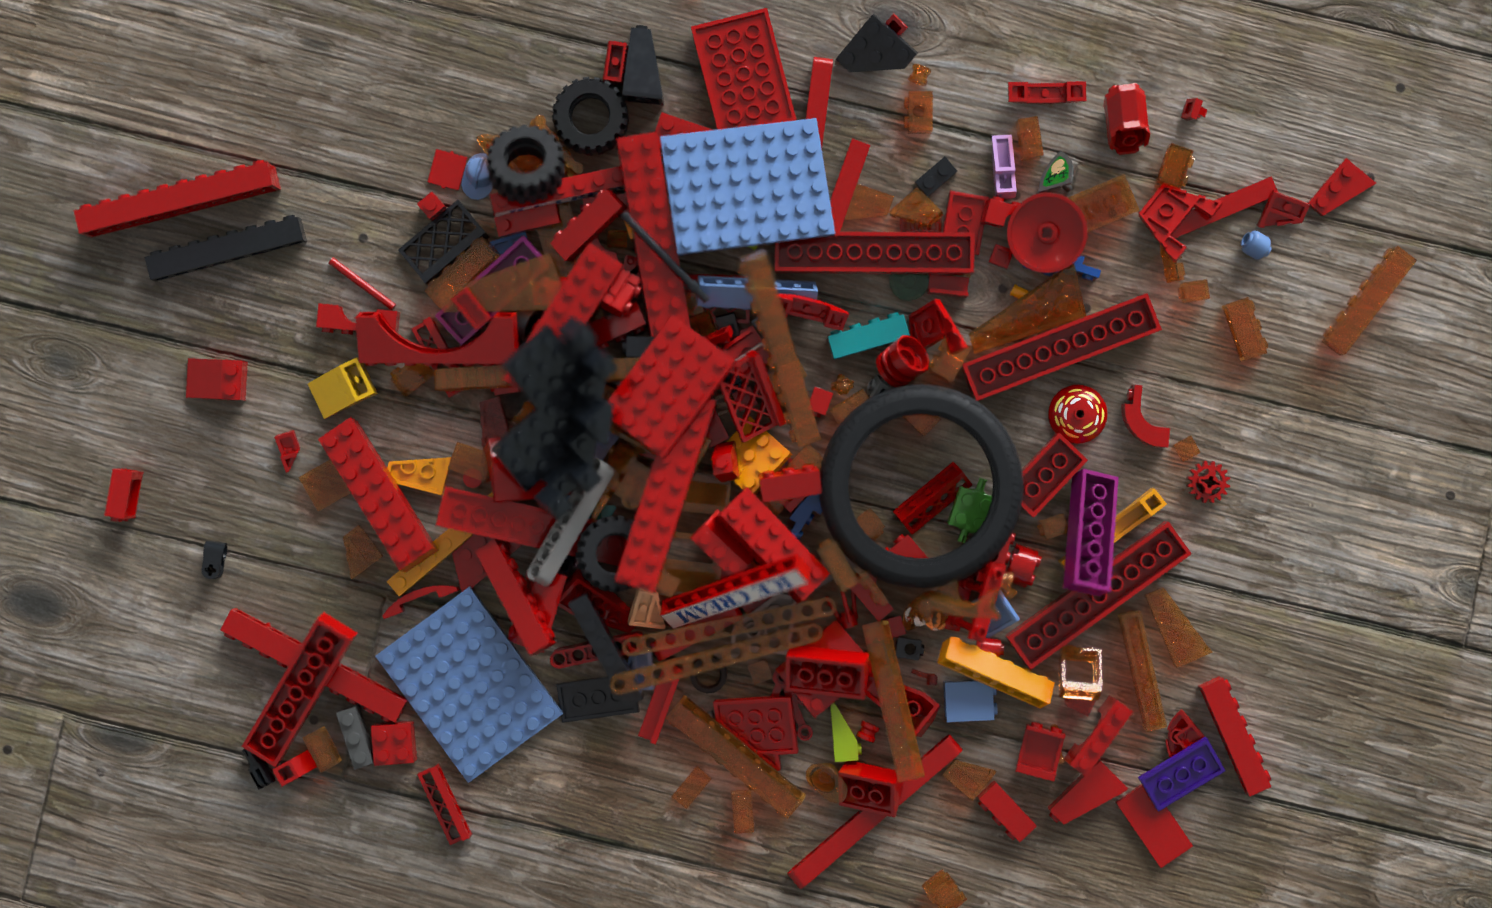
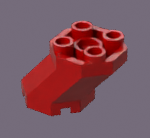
(1126, 118)

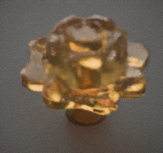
(842, 385)

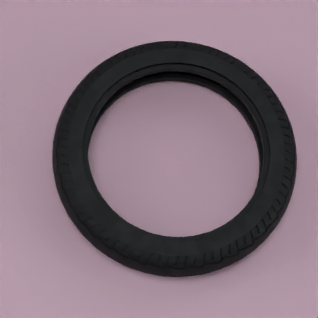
(1004, 505)

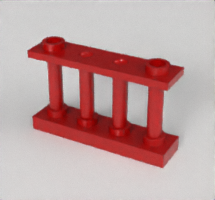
(978, 628)

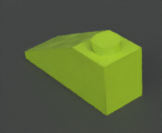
(844, 741)

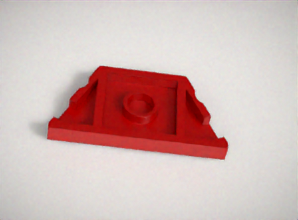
(467, 563)

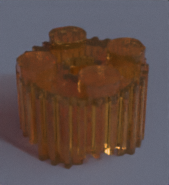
(943, 891)

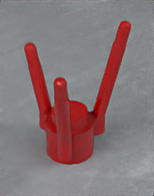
(849, 616)

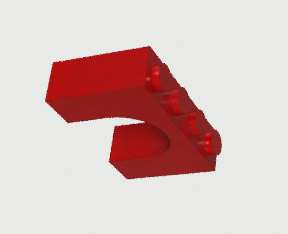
(903, 546)
(1112, 719)

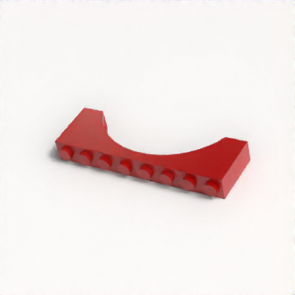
(381, 344)

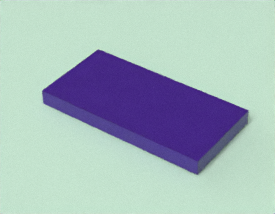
(1181, 774)

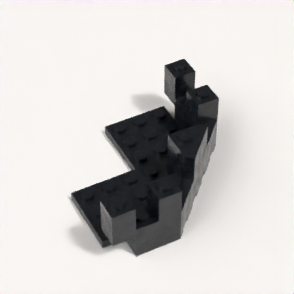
(560, 435)

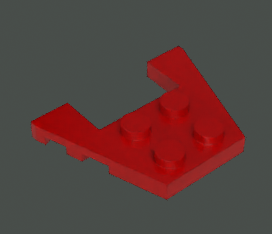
(1168, 210)
(933, 324)

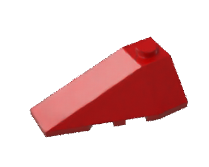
(611, 607)
(921, 706)

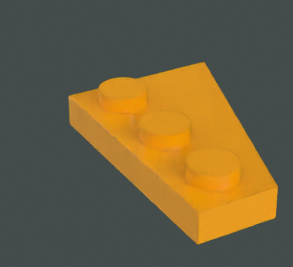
(421, 474)

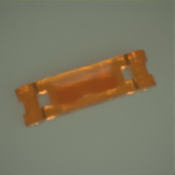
(570, 166)

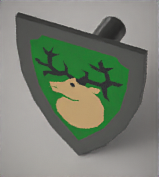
(1057, 174)

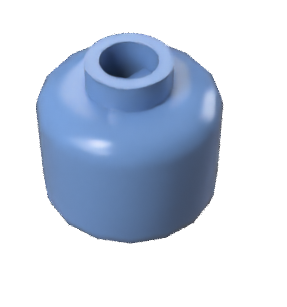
(1256, 245)

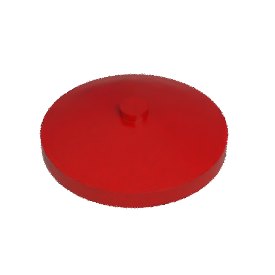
(1047, 232)

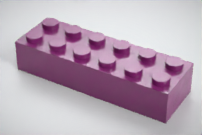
(455, 322)
(1091, 532)

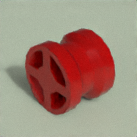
(868, 731)

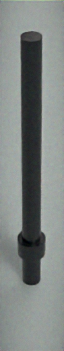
(692, 285)

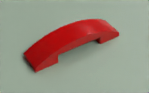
(1047, 92)
(814, 310)
(397, 607)

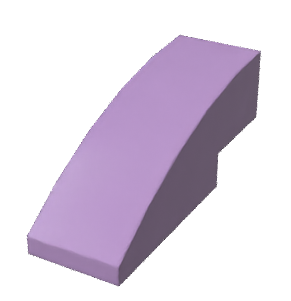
(1003, 166)

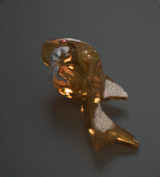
(946, 602)

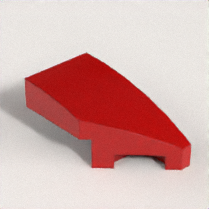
(288, 447)

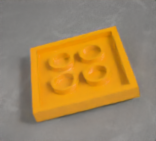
(757, 456)

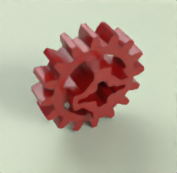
(1211, 475)

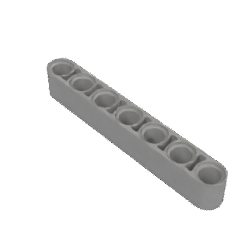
(567, 528)

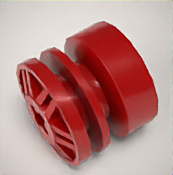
(902, 361)

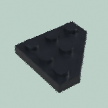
(876, 49)

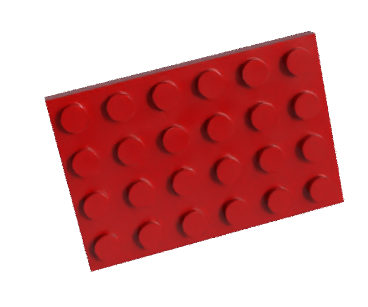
(743, 71)
(669, 386)

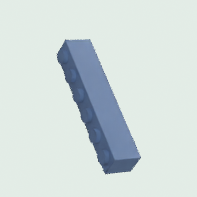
(731, 292)

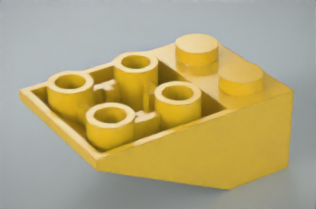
(342, 388)

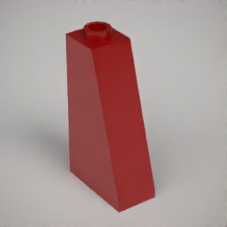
(1086, 794)

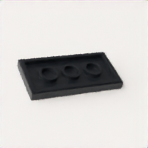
(590, 700)

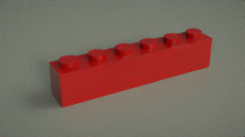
(516, 597)
(1235, 736)

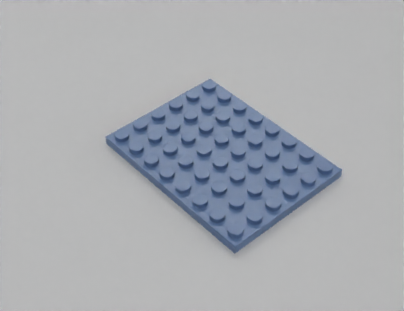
(746, 186)
(469, 684)

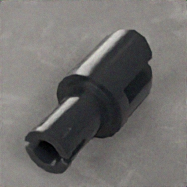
(259, 770)

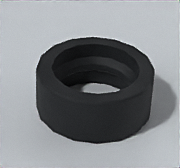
(525, 322)
(713, 688)

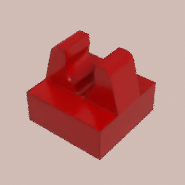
(1193, 109)

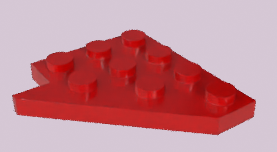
(761, 724)

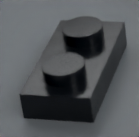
(936, 176)

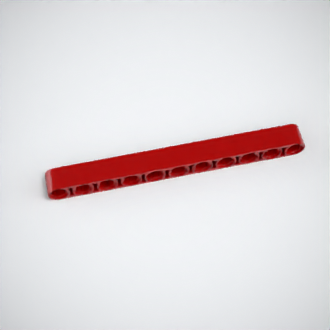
(865, 821)

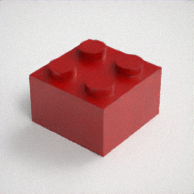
(393, 743)

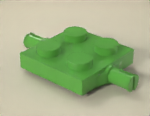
(969, 509)

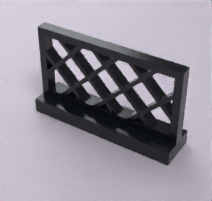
(449, 257)

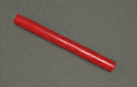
(362, 284)

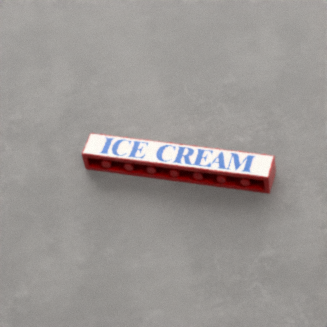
(571, 189)
(735, 591)

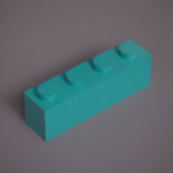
(867, 337)

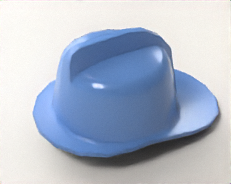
(476, 177)

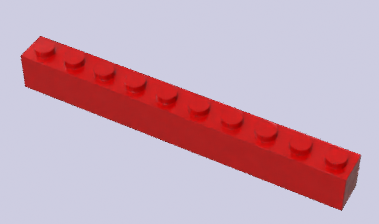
(344, 680)

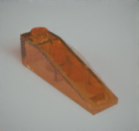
(621, 459)

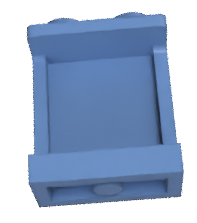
(968, 701)

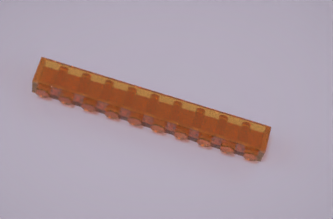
(780, 348)

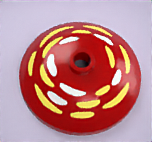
(1063, 413)

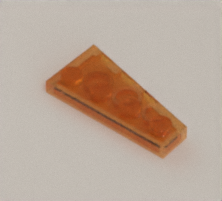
(1178, 634)

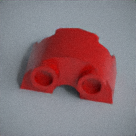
(1023, 564)

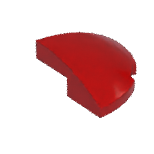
(1181, 733)

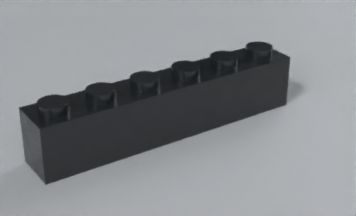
(603, 644)

